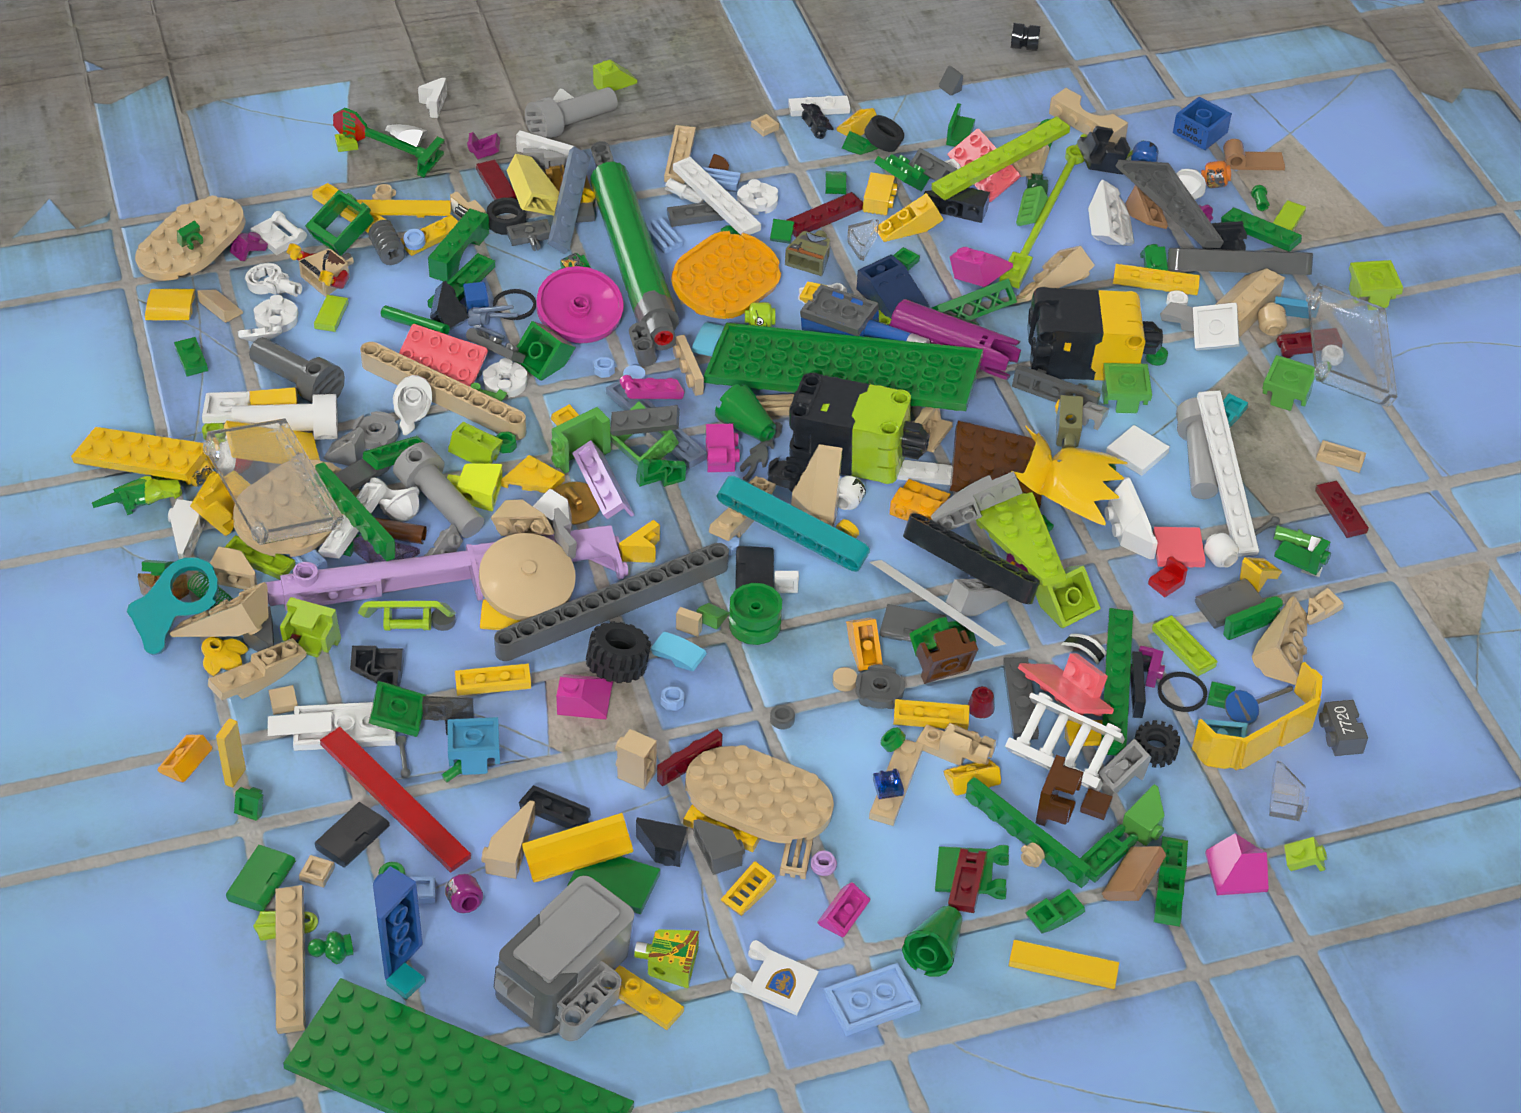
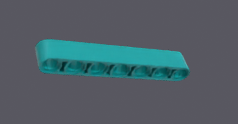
(793, 523)

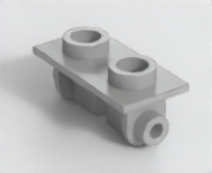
(447, 542)

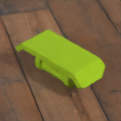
(370, 607)

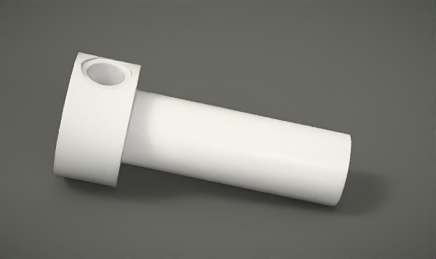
(316, 417)

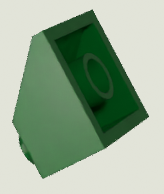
(544, 350)

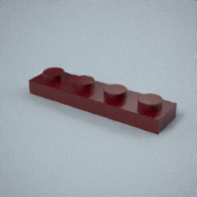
(826, 213)

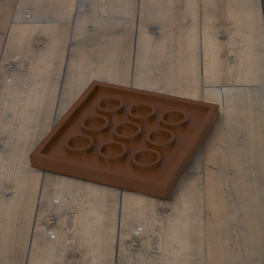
(986, 452)

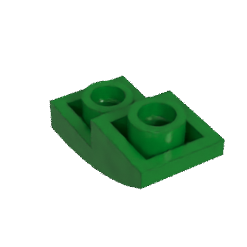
(156, 567)

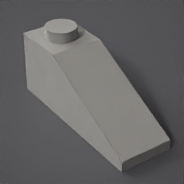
(973, 597)

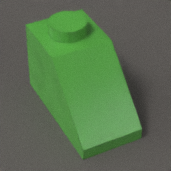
(1146, 817)

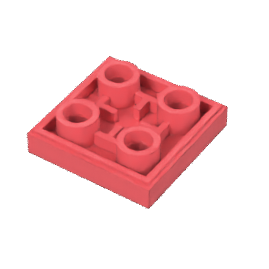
(1181, 543)

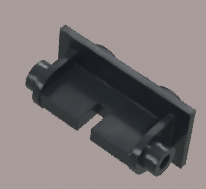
(816, 120)

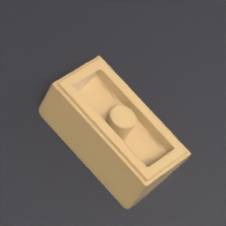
(219, 305)

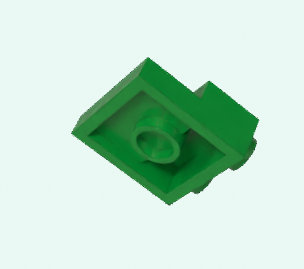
(904, 171)

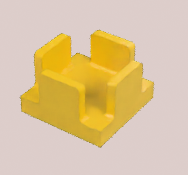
(215, 504)

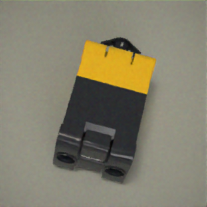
(1083, 329)

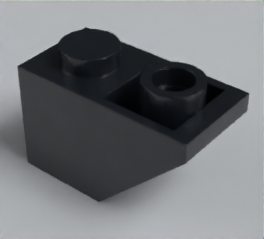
(447, 307)

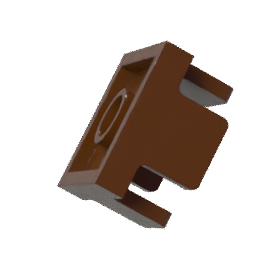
(953, 655)
(1059, 779)

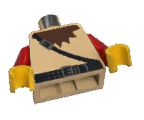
(323, 269)

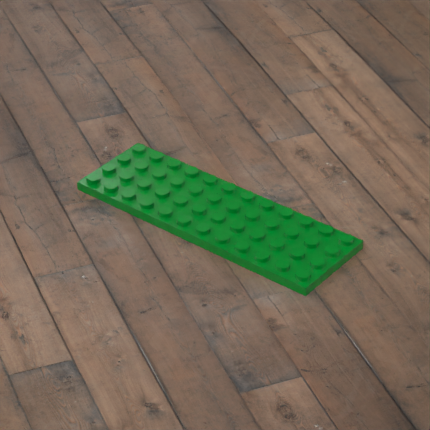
(780, 358)
(425, 1065)

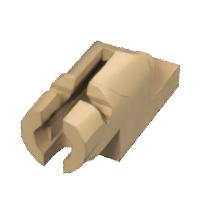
(957, 744)

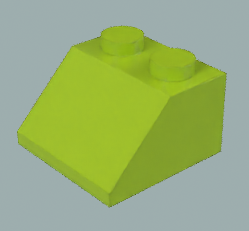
(1070, 599)

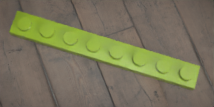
(1000, 158)

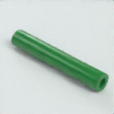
(408, 319)

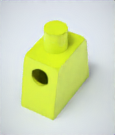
(479, 484)

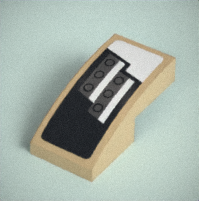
(460, 206)

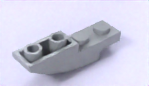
(980, 495)

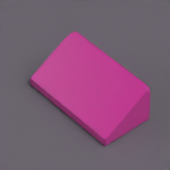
(844, 910)

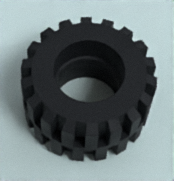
(618, 652)

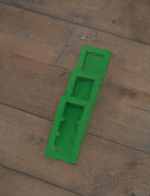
(1171, 882)

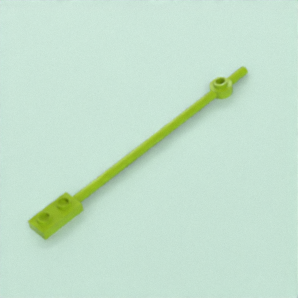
(1021, 260)

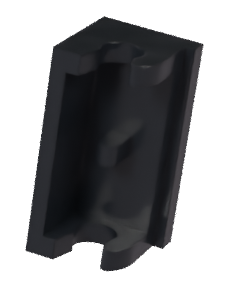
(1232, 235)

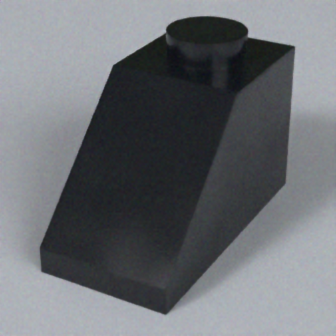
(662, 840)

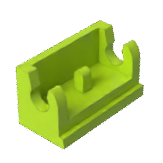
(474, 444)

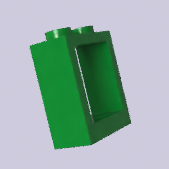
(329, 212)

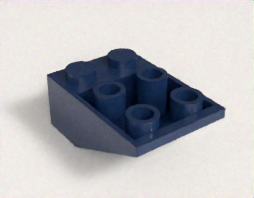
(888, 284)

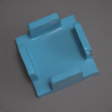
(473, 743)

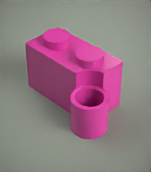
(721, 448)

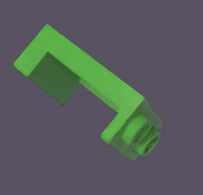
(577, 432)

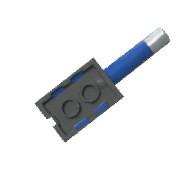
(848, 314)

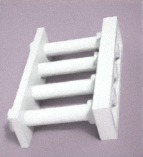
(1044, 756)

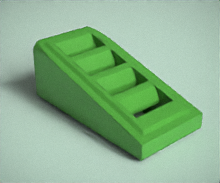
(1031, 203)

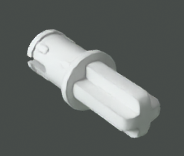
(683, 191)

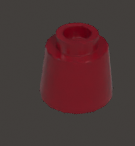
(981, 702)

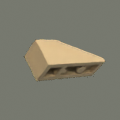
(505, 848)

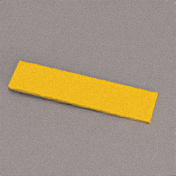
(409, 207)

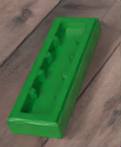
(387, 455)

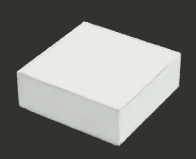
(786, 581)

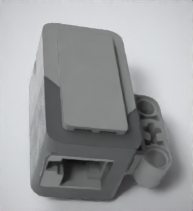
(567, 960)

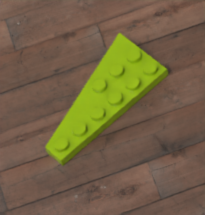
(1022, 532)

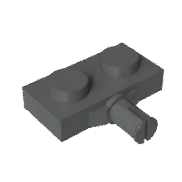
(529, 233)

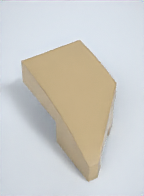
(1323, 606)

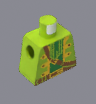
(670, 955)

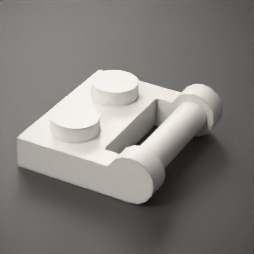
(276, 238)

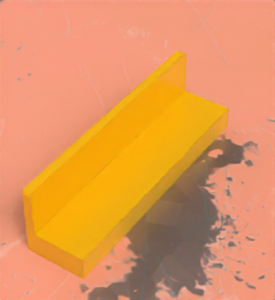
(577, 847)

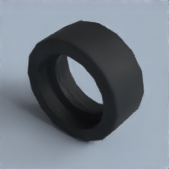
(884, 133)
(502, 206)

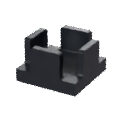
(1100, 153)

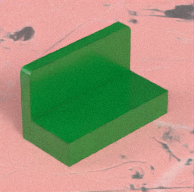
(959, 127)

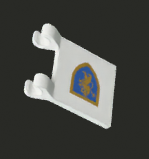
(778, 981)

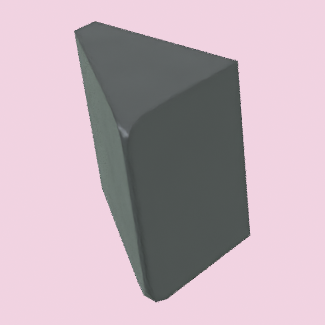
(951, 81)

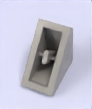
(347, 448)

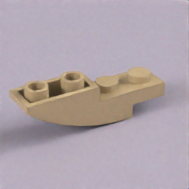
(732, 522)
(263, 670)

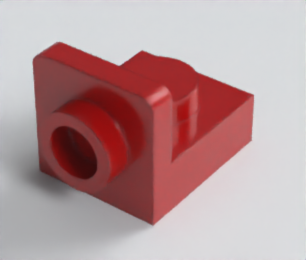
(1169, 578)

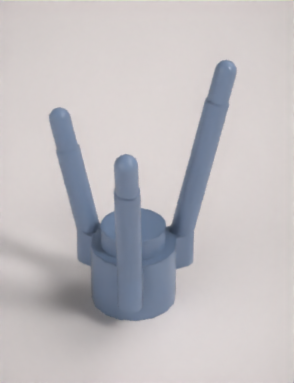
(479, 317)

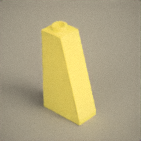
(532, 186)

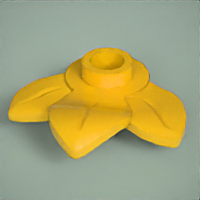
(225, 656)

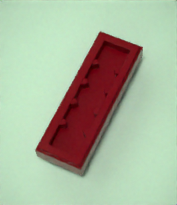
(1341, 509)
(679, 761)

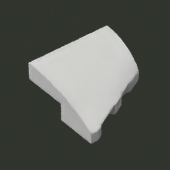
(407, 133)

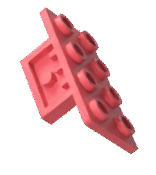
(973, 148)
(444, 353)
(1076, 686)

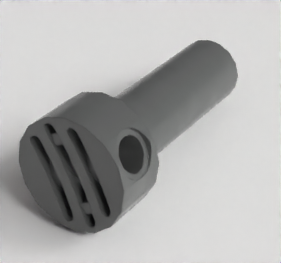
(310, 377)

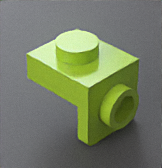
(1304, 854)

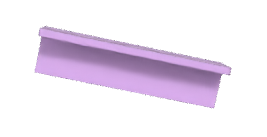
(601, 480)

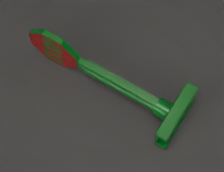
(353, 126)

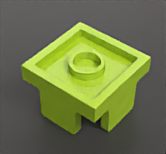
(1375, 280)
(314, 623)

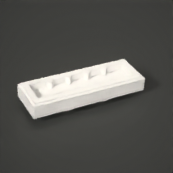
(828, 105)

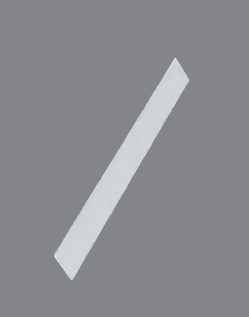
(938, 603)

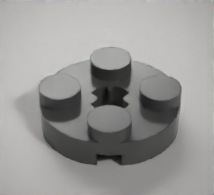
(879, 698)

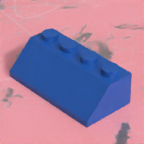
(397, 918)

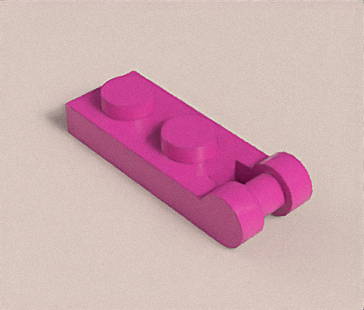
(651, 388)

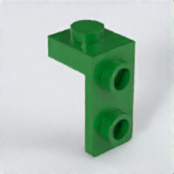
(1303, 558)

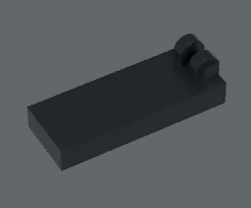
(1139, 665)
(556, 808)

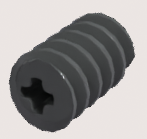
(386, 242)

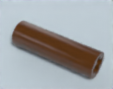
(404, 531)

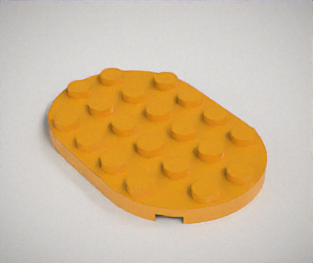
(725, 275)

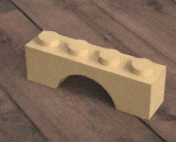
(1068, 108)

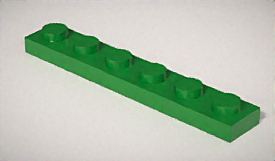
(357, 514)
(1027, 832)

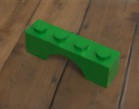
(446, 257)

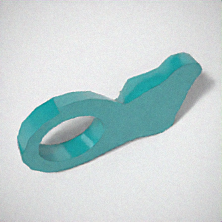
(157, 610)

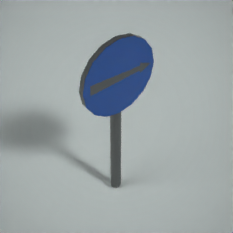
(1244, 707)

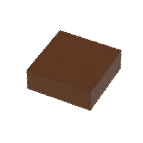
(1096, 804)

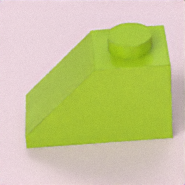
(612, 75)

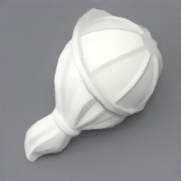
(1193, 182)
(412, 401)
(399, 504)

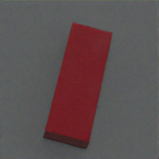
(495, 180)

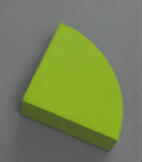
(344, 143)

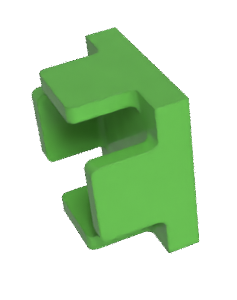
(1288, 381)
(1127, 385)

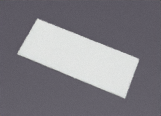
(299, 723)

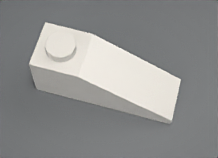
(186, 527)

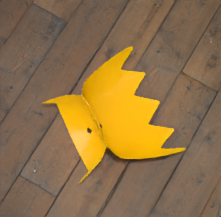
(1074, 480)

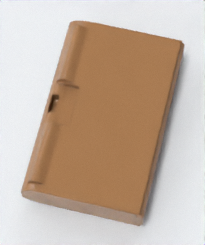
(1134, 873)

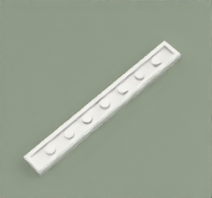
(1227, 472)

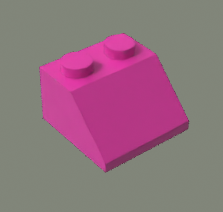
(978, 266)

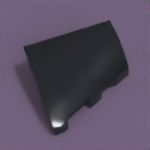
(378, 663)

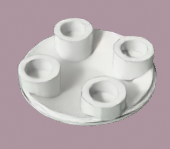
(260, 332)

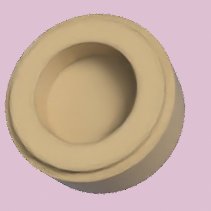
(844, 679)

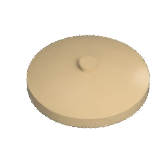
(526, 575)

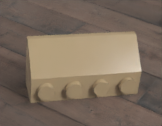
(1252, 294)

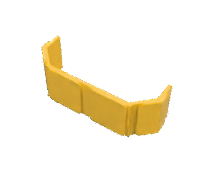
(1238, 752)

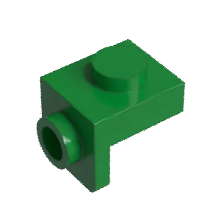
(1154, 257)

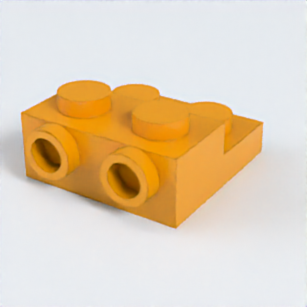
(917, 499)

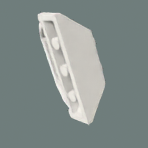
(1110, 217)
(1130, 521)

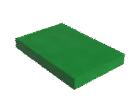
(624, 878)

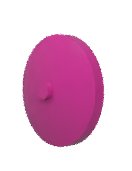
(580, 304)

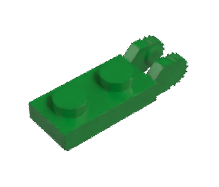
(1252, 618)
(1108, 852)

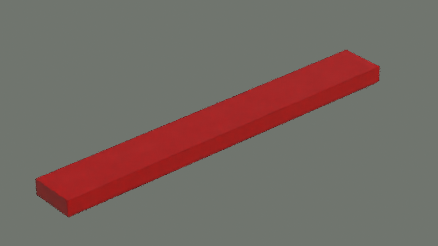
(395, 799)

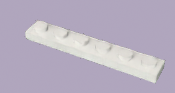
(716, 196)

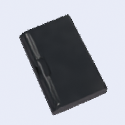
(754, 566)
(351, 834)

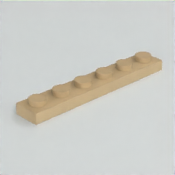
(290, 960)

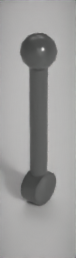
(1274, 521)
(401, 742)

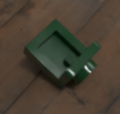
(1035, 180)

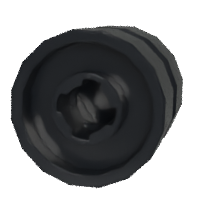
(1025, 36)

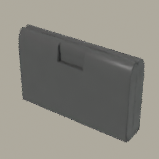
(1227, 600)
(901, 621)

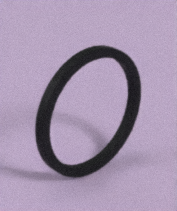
(518, 291)
(1179, 708)

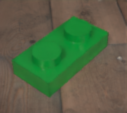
(190, 356)

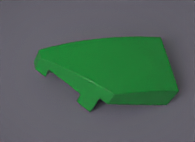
(857, 144)

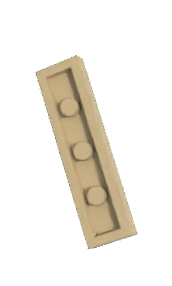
(680, 149)
(905, 761)

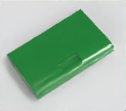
(260, 878)

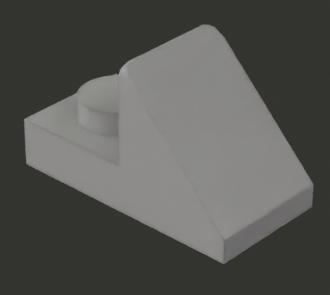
(1128, 763)

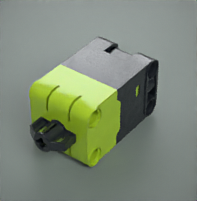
(861, 419)

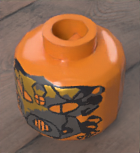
(1216, 174)

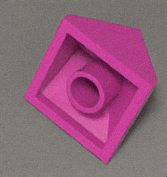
(1237, 867)

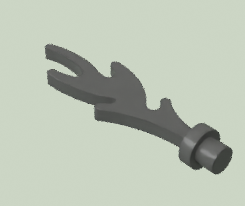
(759, 454)

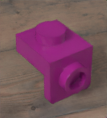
(484, 147)
(247, 242)
(1156, 670)

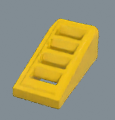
(748, 876)

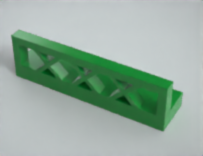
(978, 295)

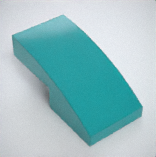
(1234, 408)

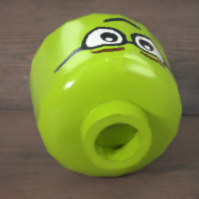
(760, 314)

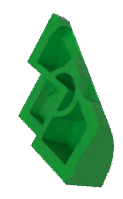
(655, 470)

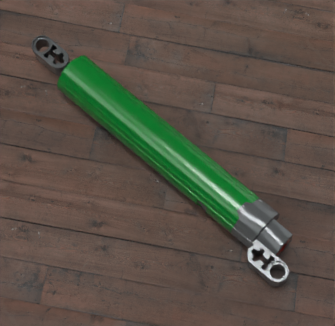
(635, 257)

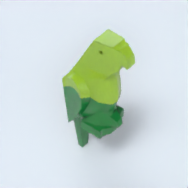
(141, 492)

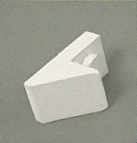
(433, 95)

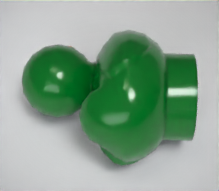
(335, 947)

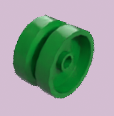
(755, 613)

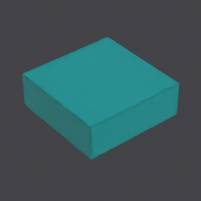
(405, 981)

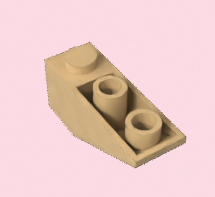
(520, 517)

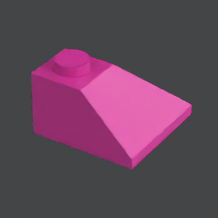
(583, 696)

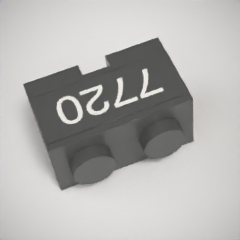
(1341, 728)

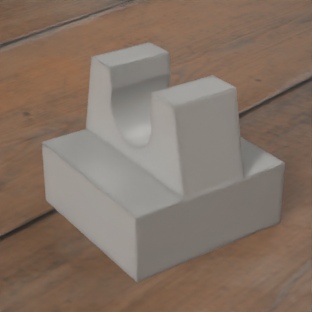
(1095, 412)

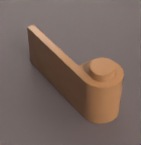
(1241, 160)

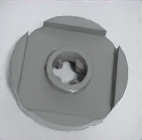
(383, 421)

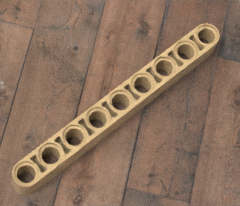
(445, 390)

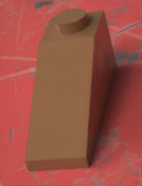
(1144, 209)

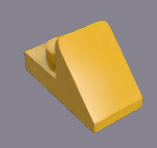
(641, 544)
(1258, 571)

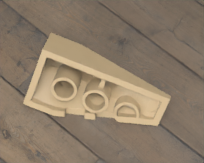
(1061, 269)
(819, 485)
(228, 618)
(1282, 645)

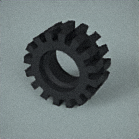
(1159, 733)

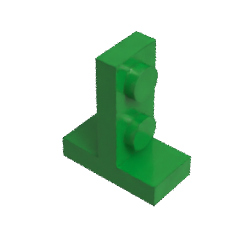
(926, 633)

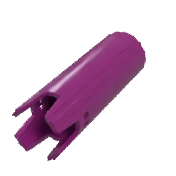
(952, 331)

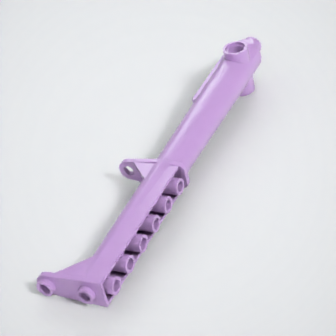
(373, 579)

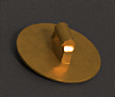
(580, 500)

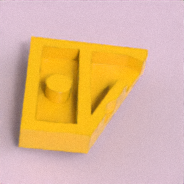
(533, 476)

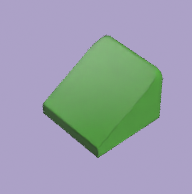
(712, 615)

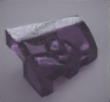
(367, 552)

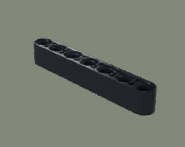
(971, 558)

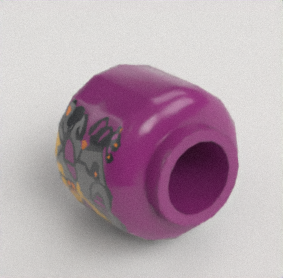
(464, 893)

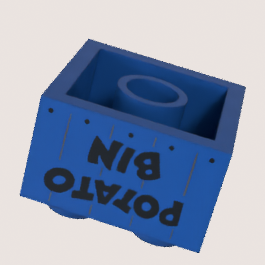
(1202, 123)

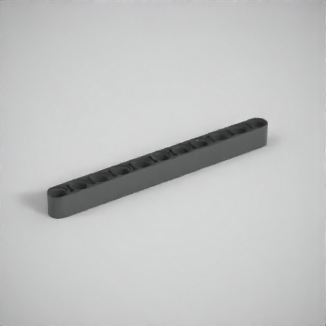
(610, 602)

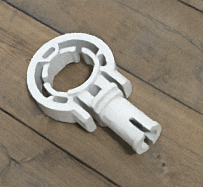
(276, 282)

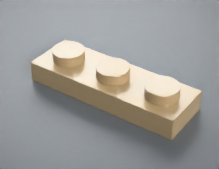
(688, 365)

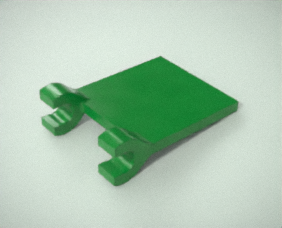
(947, 865)

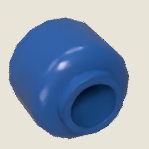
(1145, 151)

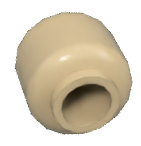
(1272, 319)

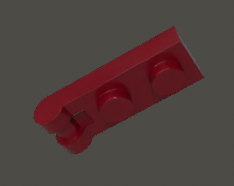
(1295, 344)
(967, 880)

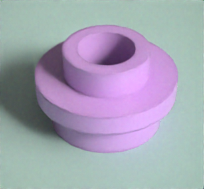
(826, 858)

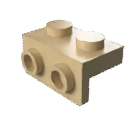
(1033, 162)
(934, 425)

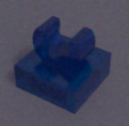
(888, 784)

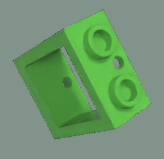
(657, 451)

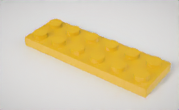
(140, 453)

